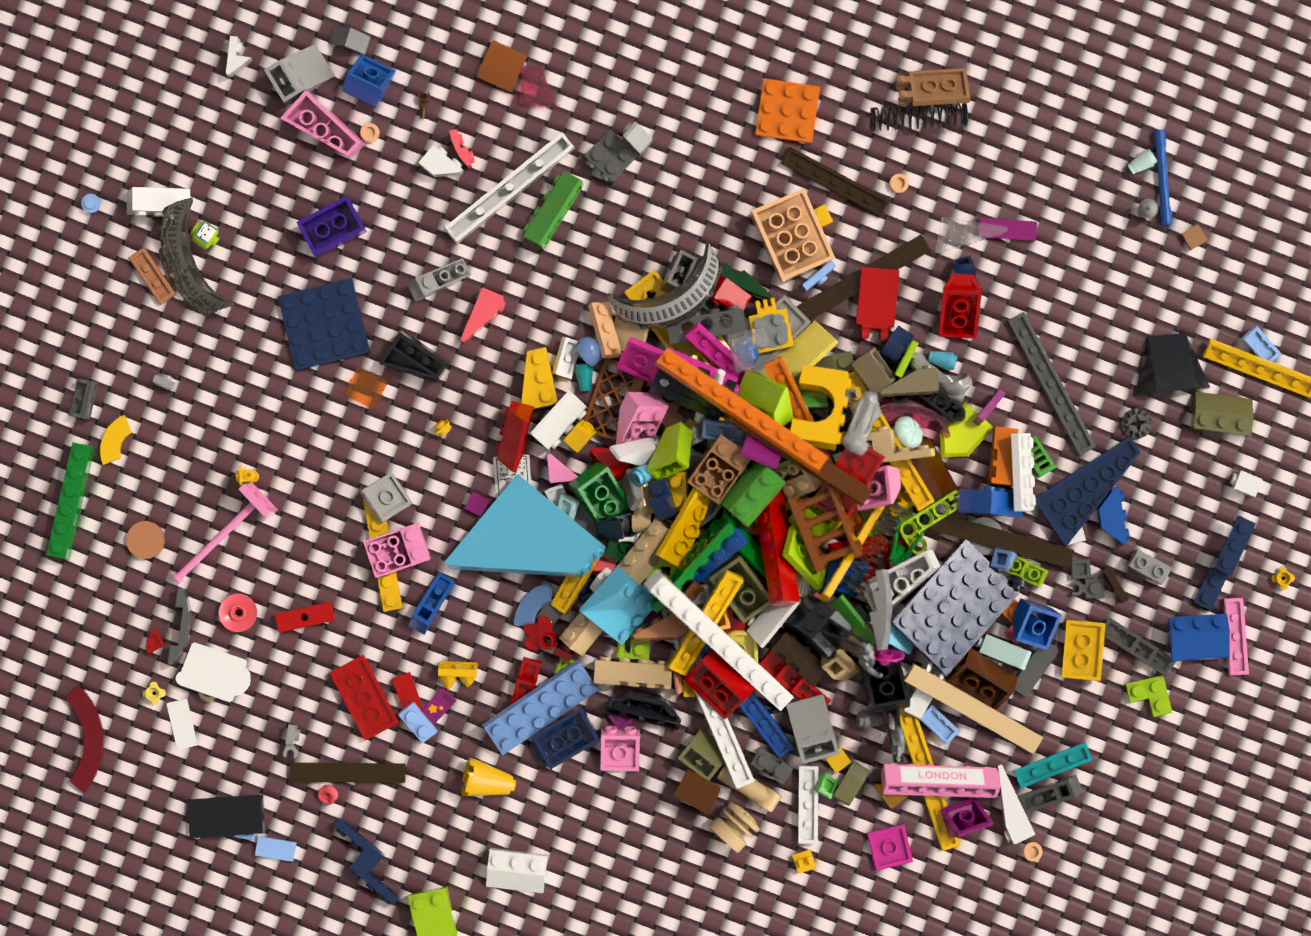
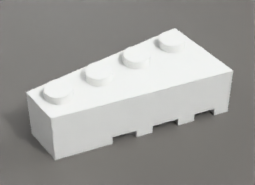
(904, 577)

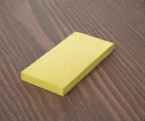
(807, 349)

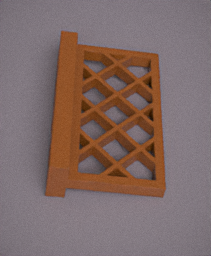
(638, 385)

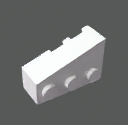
(152, 201)

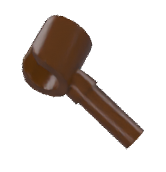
(423, 104)

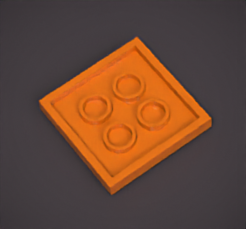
(787, 111)

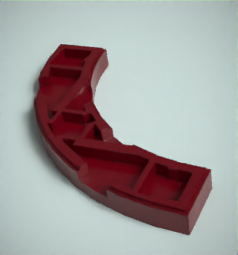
(93, 738)

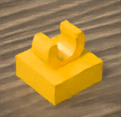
(804, 861)

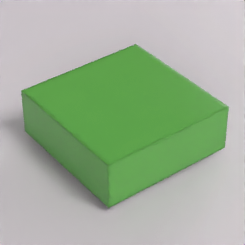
(826, 785)

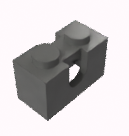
(777, 770)

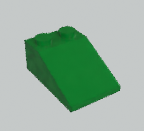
(599, 492)

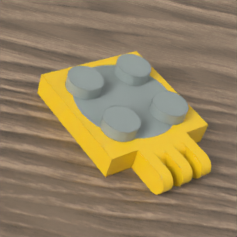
(776, 325)

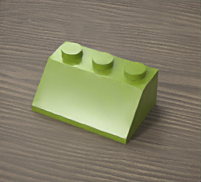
(766, 396)

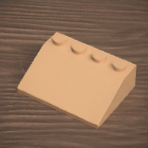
(792, 235)

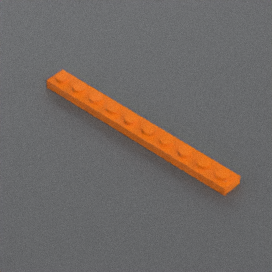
(780, 373)
(741, 410)

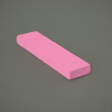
(1238, 646)

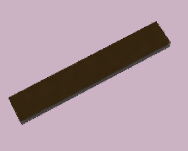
(835, 182)
(348, 772)

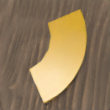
(113, 438)

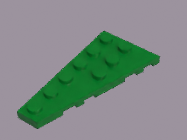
(699, 553)

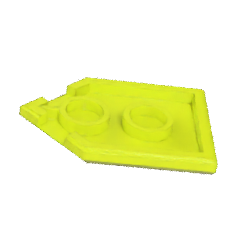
(964, 436)

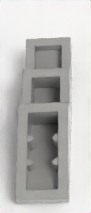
(882, 617)

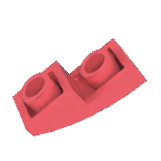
(464, 154)

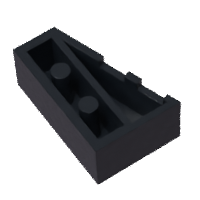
(415, 357)

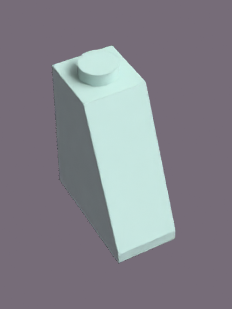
(1003, 651)

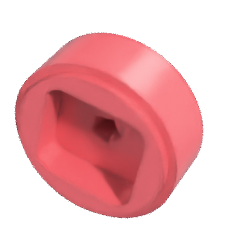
(327, 794)

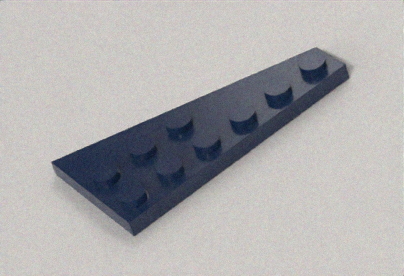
(1078, 496)

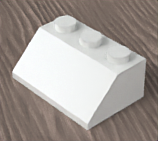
(559, 421)
(768, 622)
(516, 870)

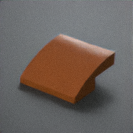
(502, 66)

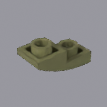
(851, 783)

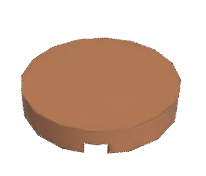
(145, 540)

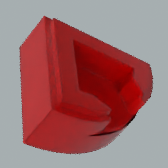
(154, 642)

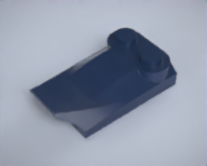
(563, 739)

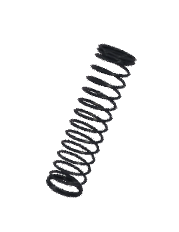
(964, 116)

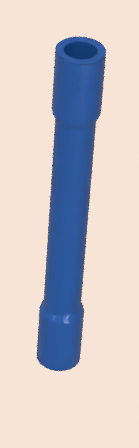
(1165, 209)

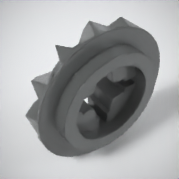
(1131, 430)

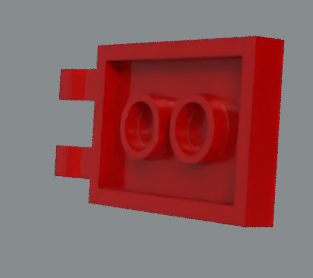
(877, 300)

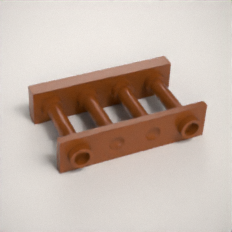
(813, 542)

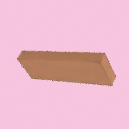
(152, 276)

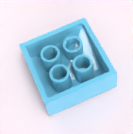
(618, 605)

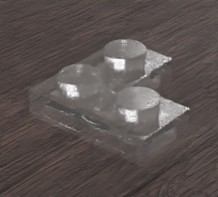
(742, 344)

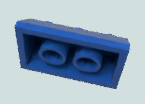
(1199, 637)

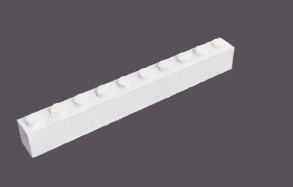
(718, 640)

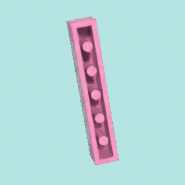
(940, 780)

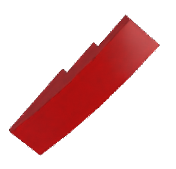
(789, 677)
(527, 678)

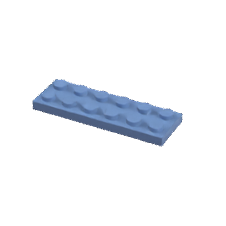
(540, 707)

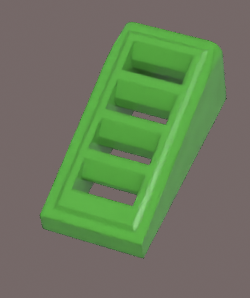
(1051, 465)

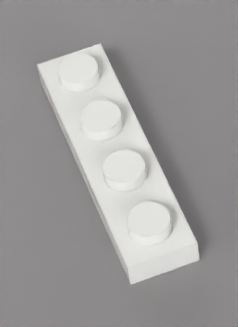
(808, 805)

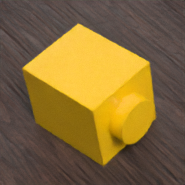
(580, 435)

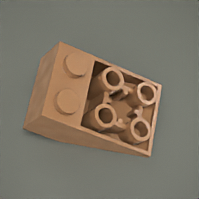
(718, 469)

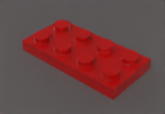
(861, 468)
(364, 697)

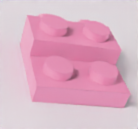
(620, 749)

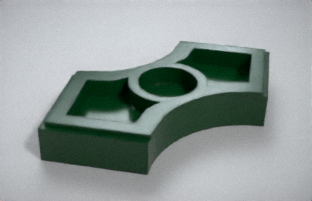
(616, 551)

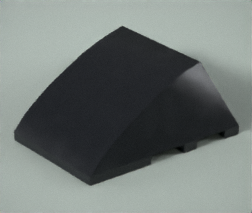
(1169, 366)

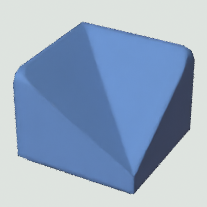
(1002, 559)

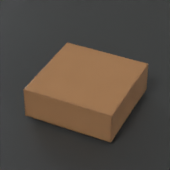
(1194, 237)

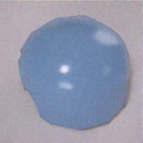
(589, 350)

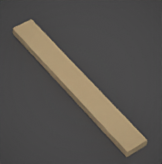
(973, 708)

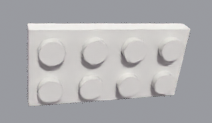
(1022, 471)

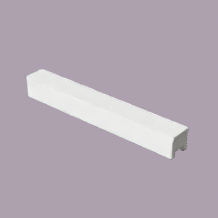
(509, 188)

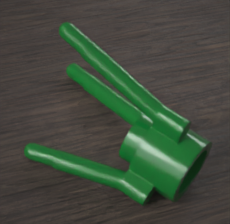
(897, 552)

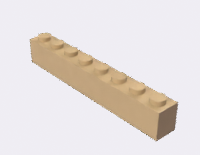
(638, 565)

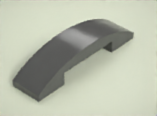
(176, 650)

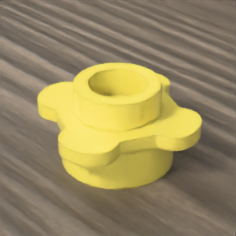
(154, 698)

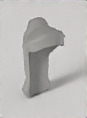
(950, 385)
(865, 412)

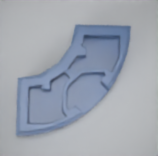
(532, 604)

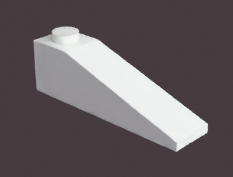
(1014, 818)

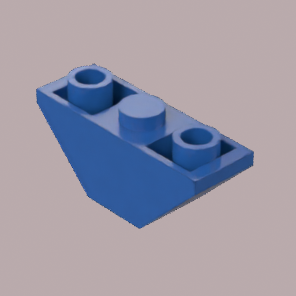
(1112, 516)

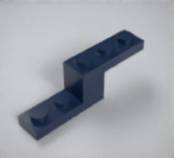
(1224, 562)
(366, 862)

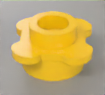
(442, 427)
(1283, 583)

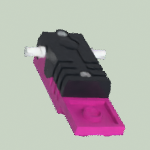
(640, 361)

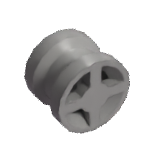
(696, 435)

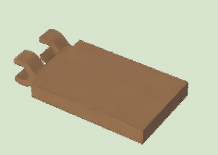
(934, 87)

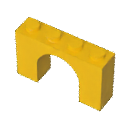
(835, 385)

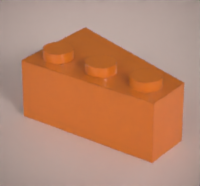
(1001, 457)

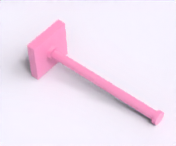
(257, 500)

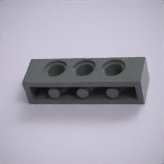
(737, 324)

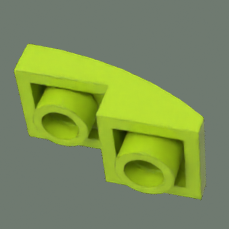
(1030, 572)

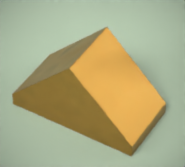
(890, 800)

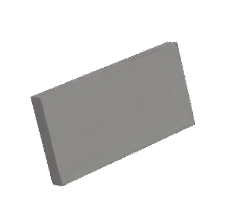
(798, 323)

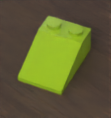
(433, 912)

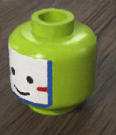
(204, 235)

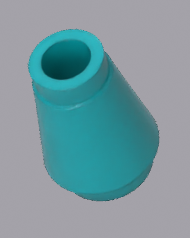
(584, 376)

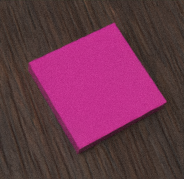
(889, 847)

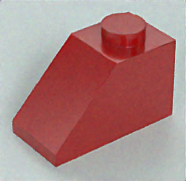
(607, 458)

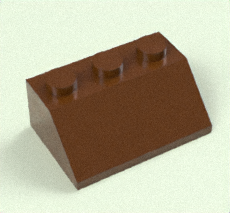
(934, 473)
(983, 679)

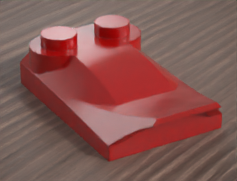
(960, 307)

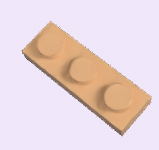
(605, 330)

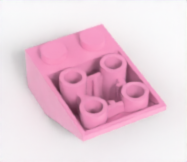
(640, 416)
(397, 550)

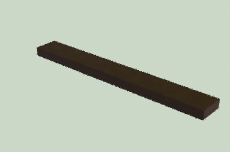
(850, 285)
(1002, 539)

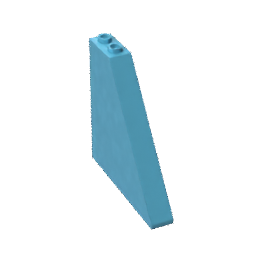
(526, 536)

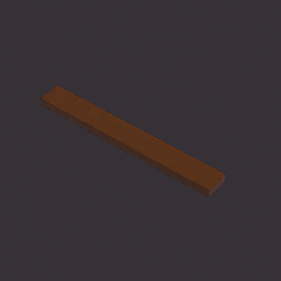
(828, 474)

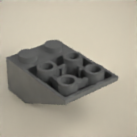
(679, 271)

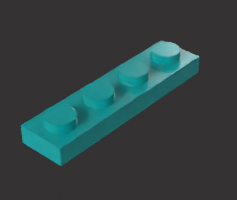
(1053, 765)

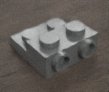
(610, 156)

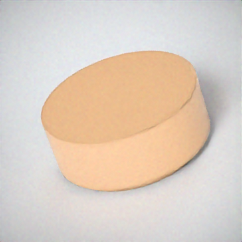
(369, 132)
(898, 183)
(1032, 851)

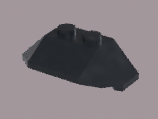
(644, 708)

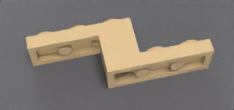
(884, 443)

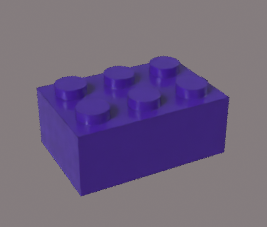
(331, 226)

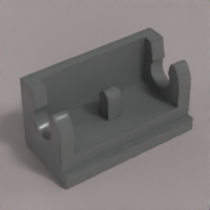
(83, 399)

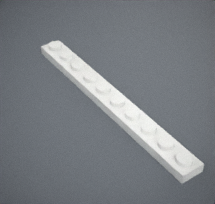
(722, 734)

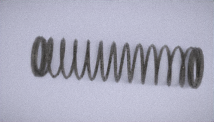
(858, 589)

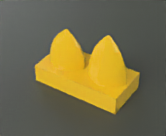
(450, 670)

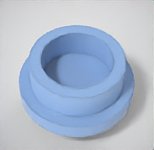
(91, 203)

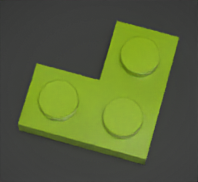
(1152, 689)

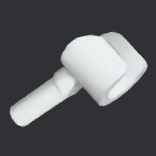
(633, 539)

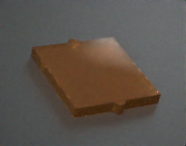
(366, 388)

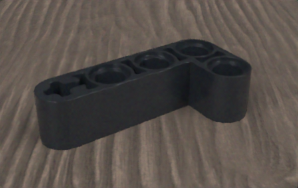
(931, 401)

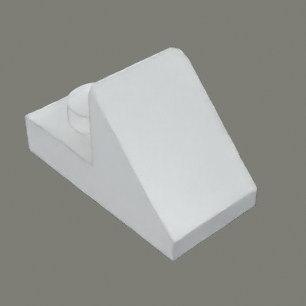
(235, 62)

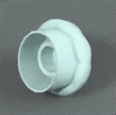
(908, 432)

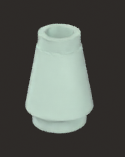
(1142, 161)

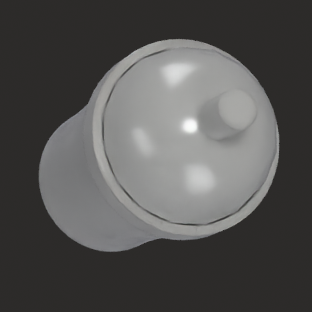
(1147, 209)

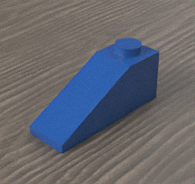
(431, 603)

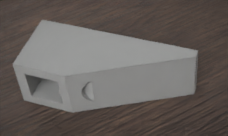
(438, 279)

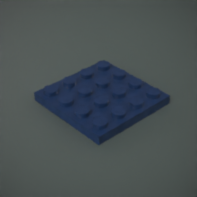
(324, 324)

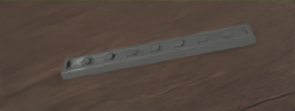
(1051, 383)

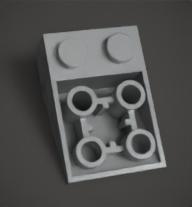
(299, 73)
(812, 728)

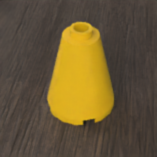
(484, 780)

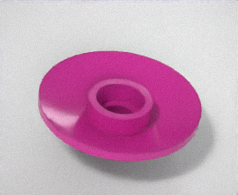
(890, 655)

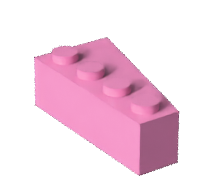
(318, 121)

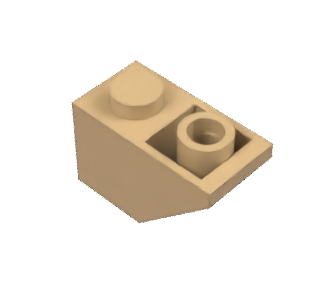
(840, 666)

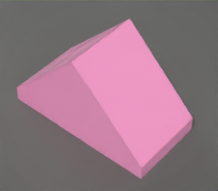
(559, 472)

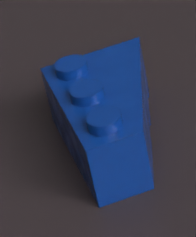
(988, 501)

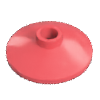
(228, 615)

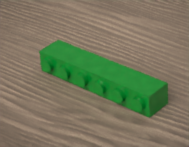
(70, 501)

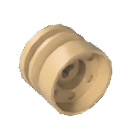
(734, 827)

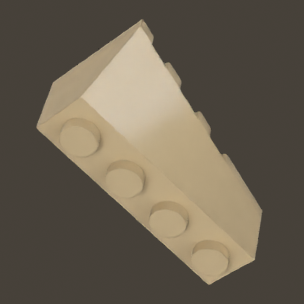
(632, 674)

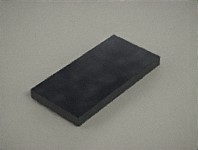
(226, 816)

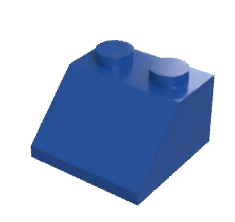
(368, 80)
(1035, 623)

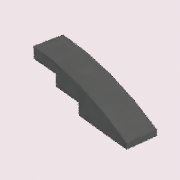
(1138, 647)

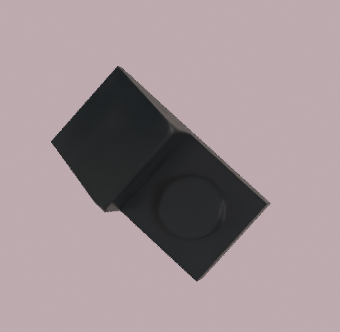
(614, 526)

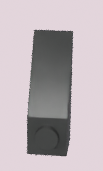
(1050, 794)

